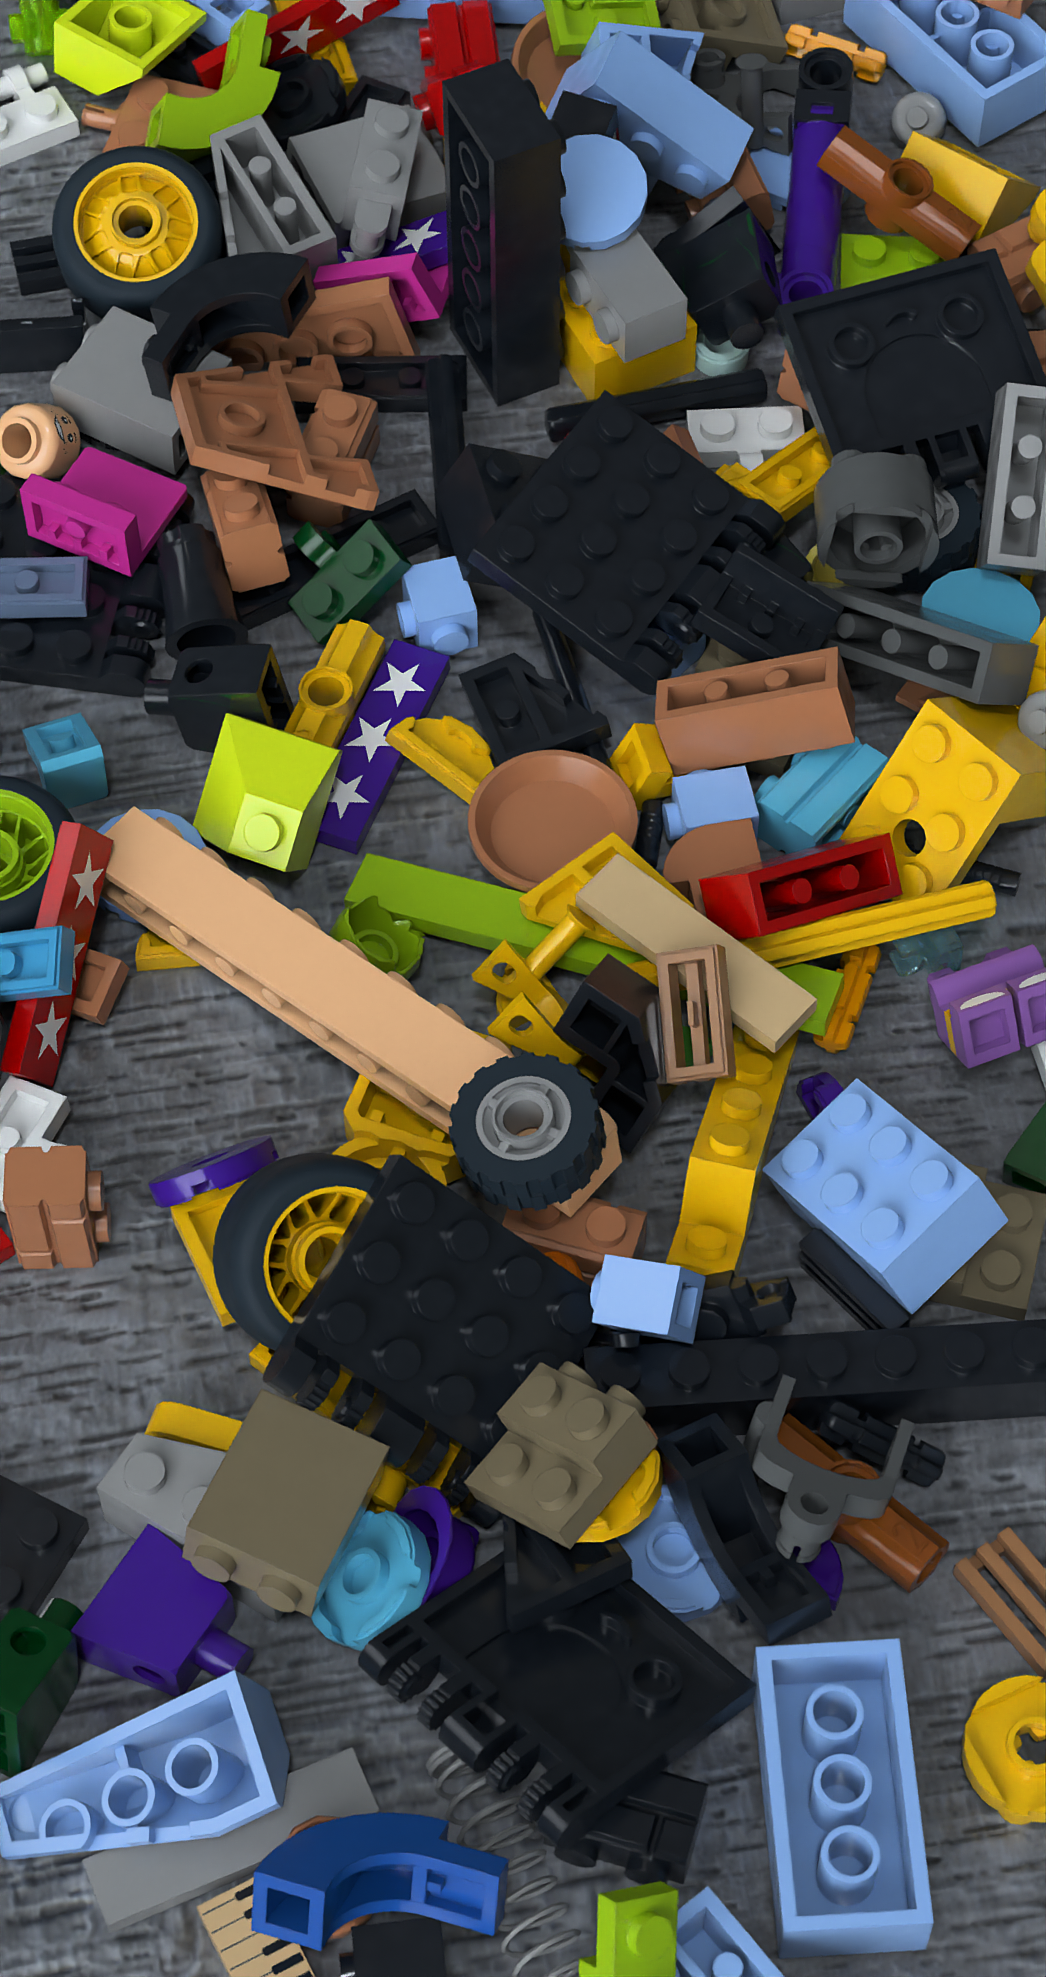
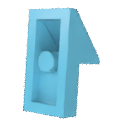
(68, 760)

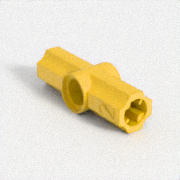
(337, 682)

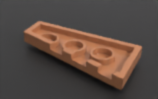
(341, 322)

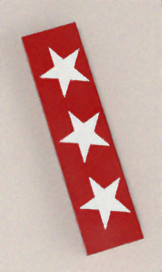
(300, 30)
(71, 902)

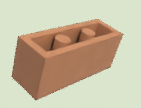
(755, 711)

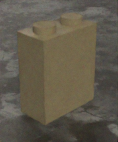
(284, 1504)

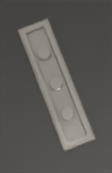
(156, 1877)

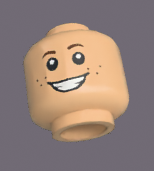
(38, 440)

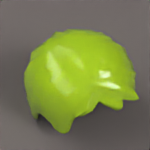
(384, 942)

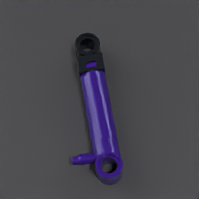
(814, 197)

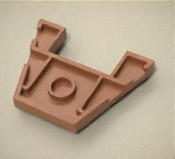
(251, 430)

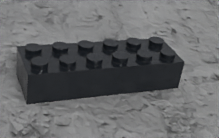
(504, 229)

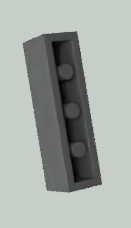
(929, 646)

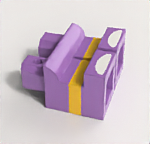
(991, 1005)

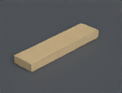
(658, 921)

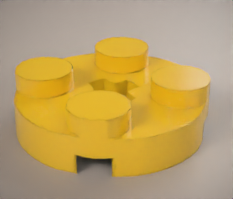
(992, 1744)

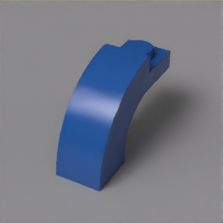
(371, 1867)

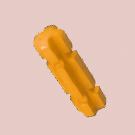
(868, 63)
(857, 983)

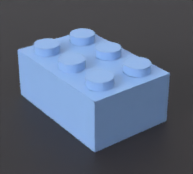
(886, 1195)

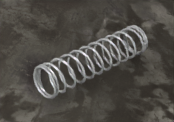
(549, 1945)

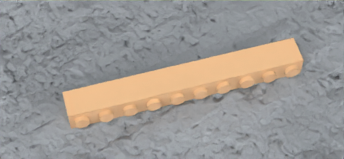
(305, 975)

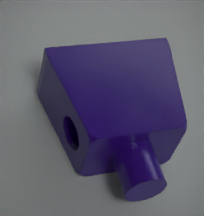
(161, 1620)

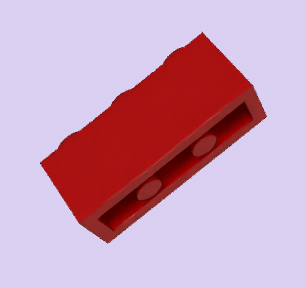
(802, 886)

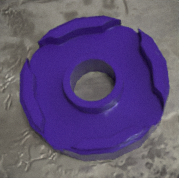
(213, 1171)

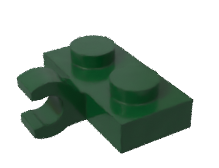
(348, 577)

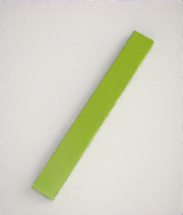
(488, 914)

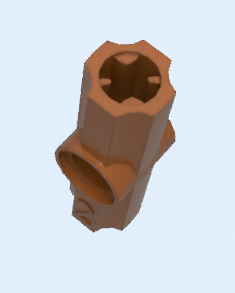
(898, 195)
(894, 1542)

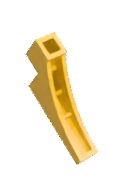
(730, 1158)

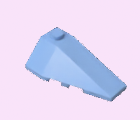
(157, 1779)

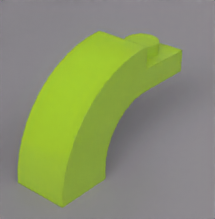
(245, 91)

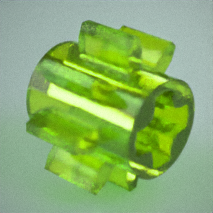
(35, 26)

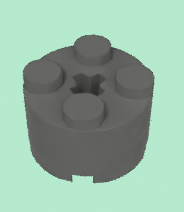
(875, 517)

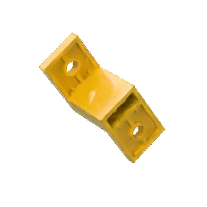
(958, 778)

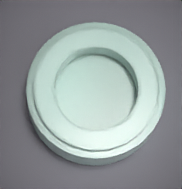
(719, 359)

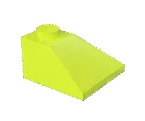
(119, 40)
(266, 793)

